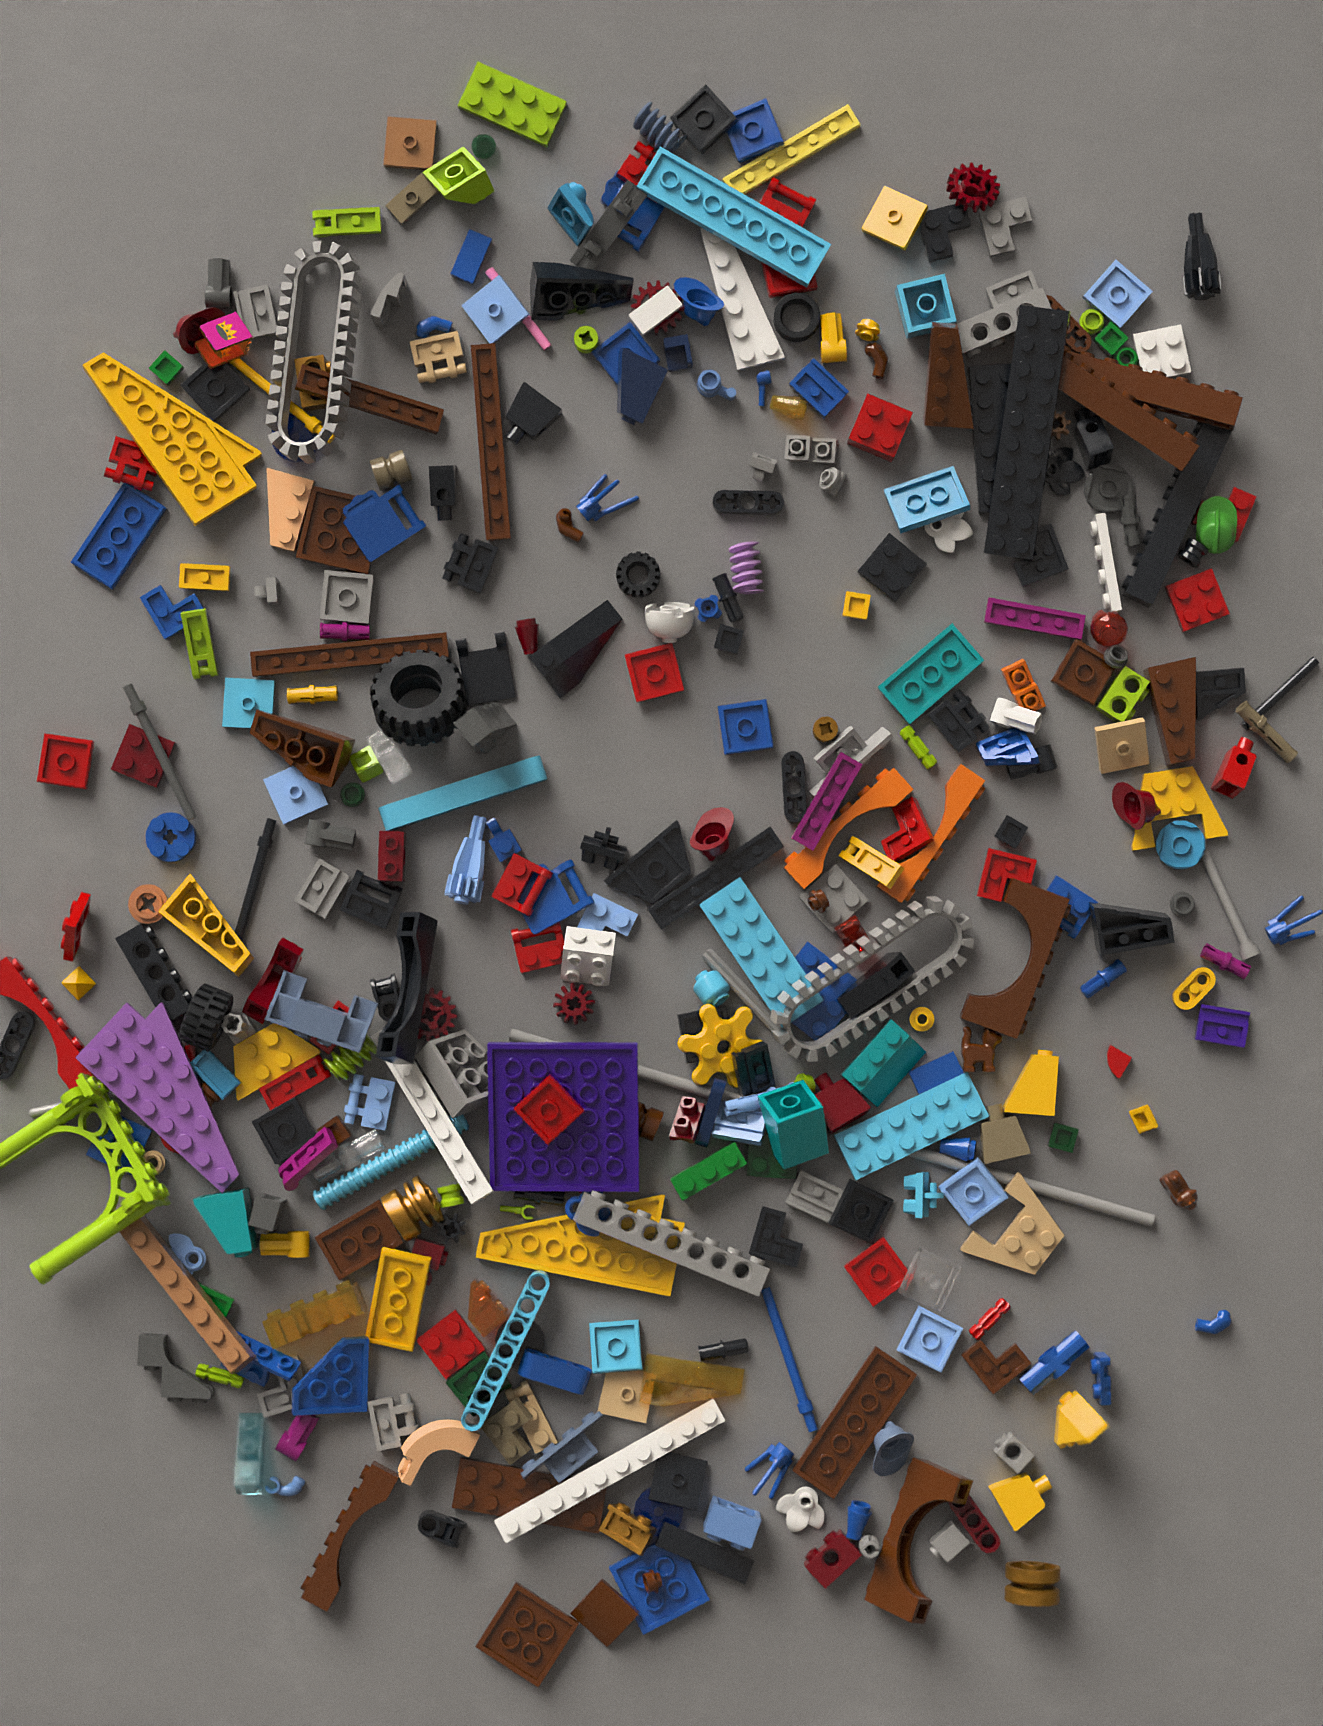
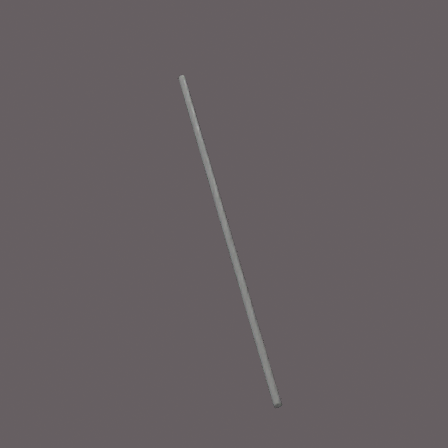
(923, 1154)

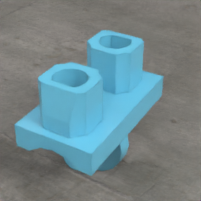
(924, 1198)

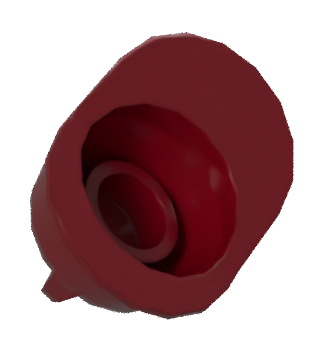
(188, 328)
(1134, 805)
(713, 832)

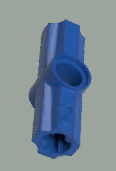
(1054, 1362)

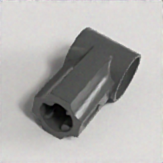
(218, 292)
(325, 834)

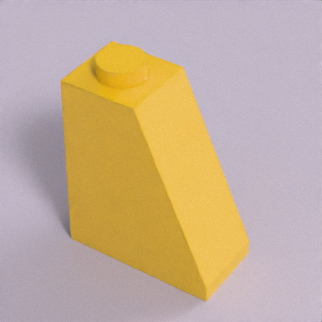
(1035, 1086)

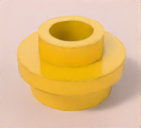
(914, 1022)

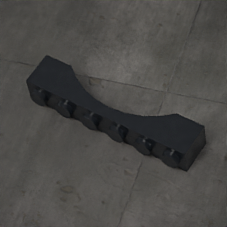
(416, 941)

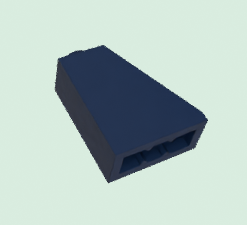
(637, 385)

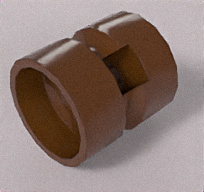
(649, 1121)

